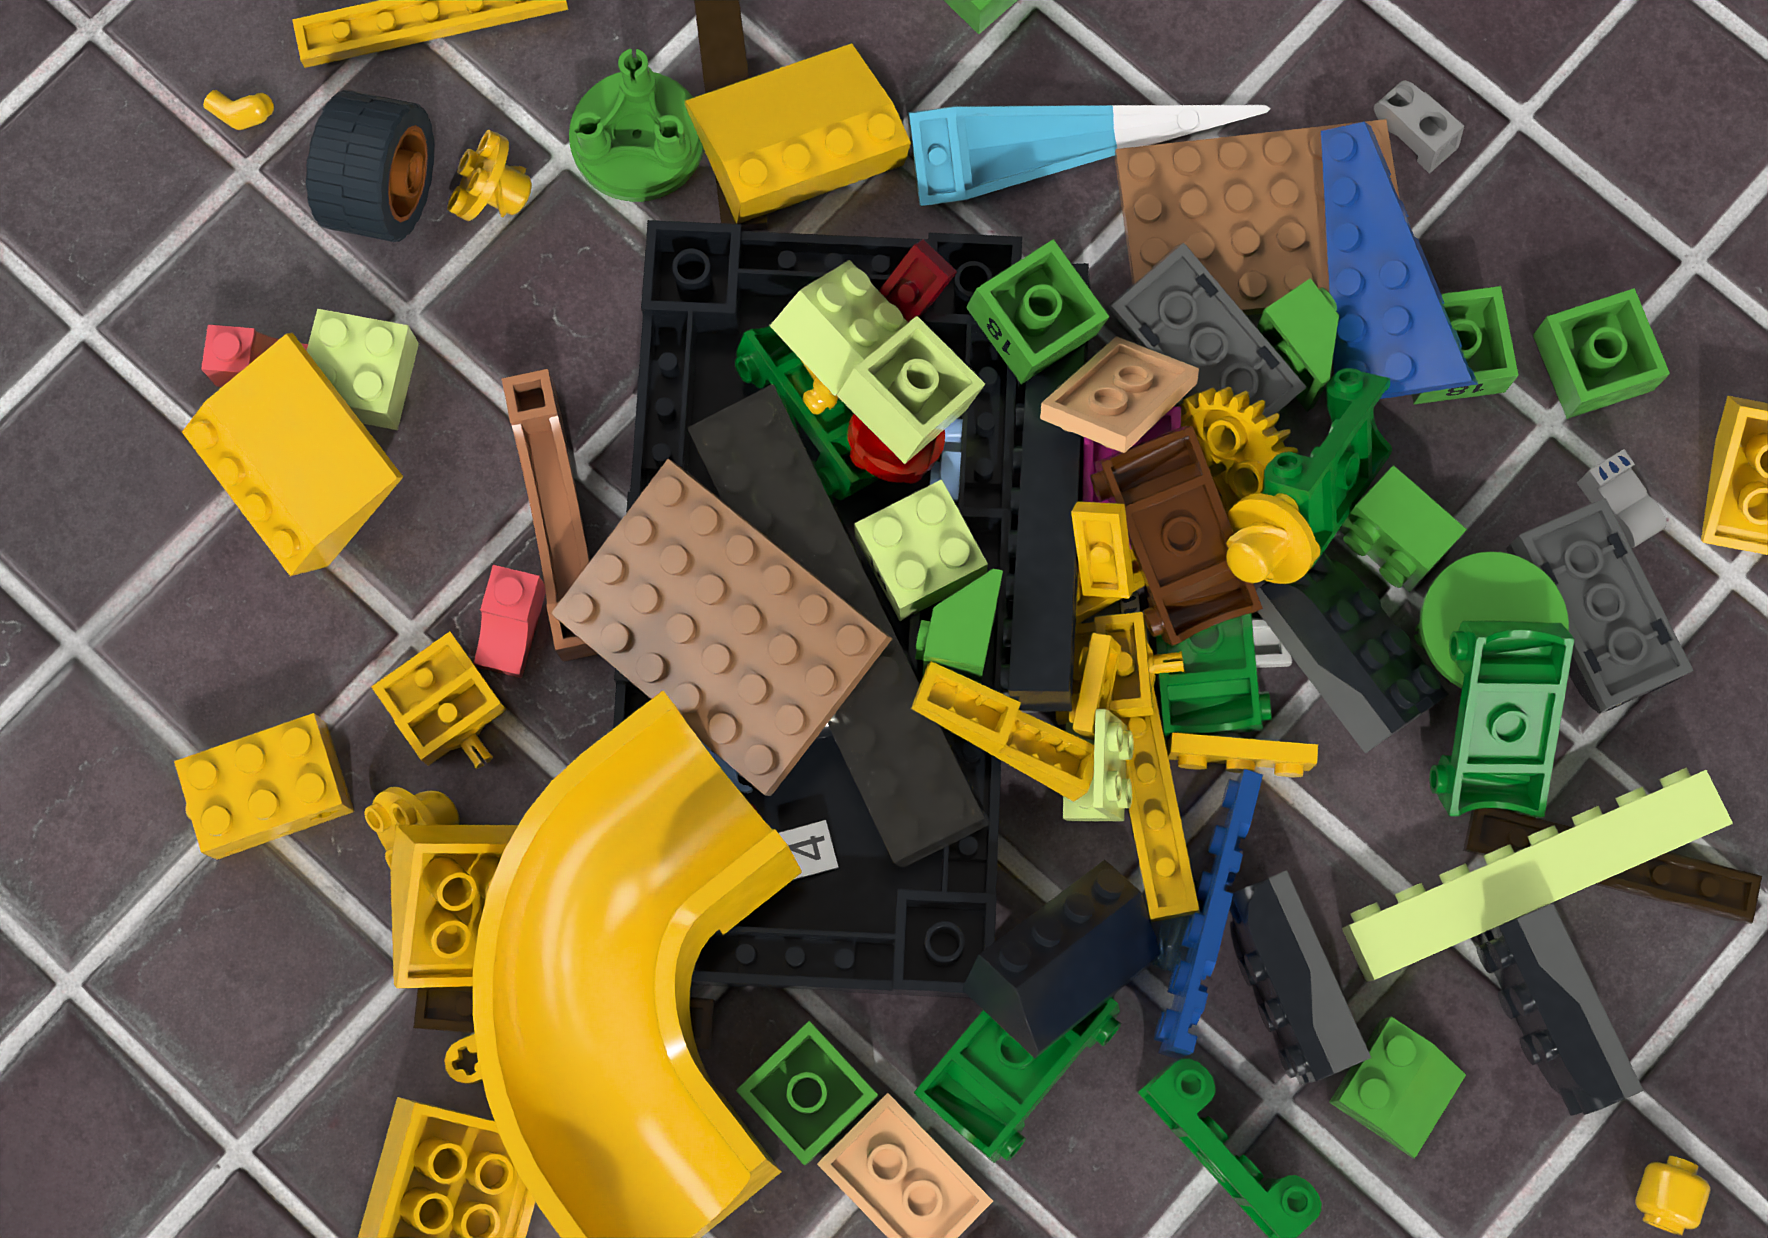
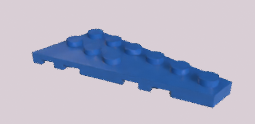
(1379, 275)
(1206, 928)

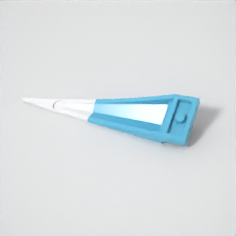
(989, 148)

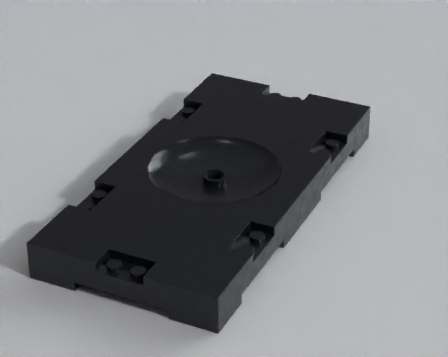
(869, 919)

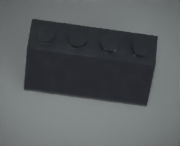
(1065, 959)

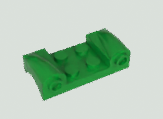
(768, 359)
(1345, 463)
(1218, 682)
(1505, 716)
(994, 1084)
(1277, 1205)

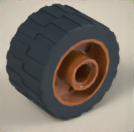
(370, 165)

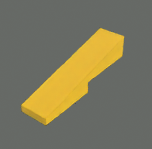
(1004, 731)

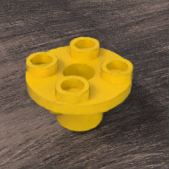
(489, 180)
(1270, 540)
(401, 807)

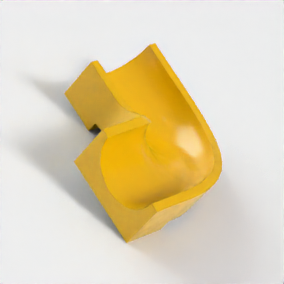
(591, 982)

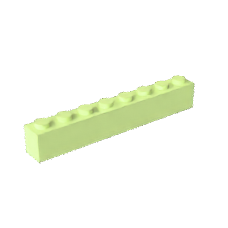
(1535, 875)

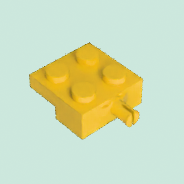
(1136, 665)
(440, 702)

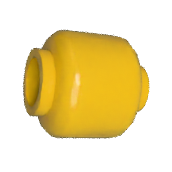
(1672, 1195)

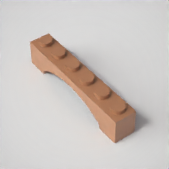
(551, 494)

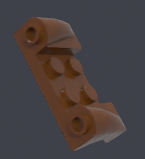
(1176, 534)

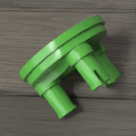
(635, 133)
(1482, 589)

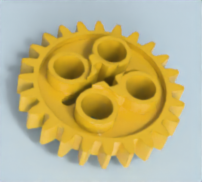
(1232, 459)

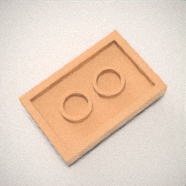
(1119, 394)
(903, 1177)

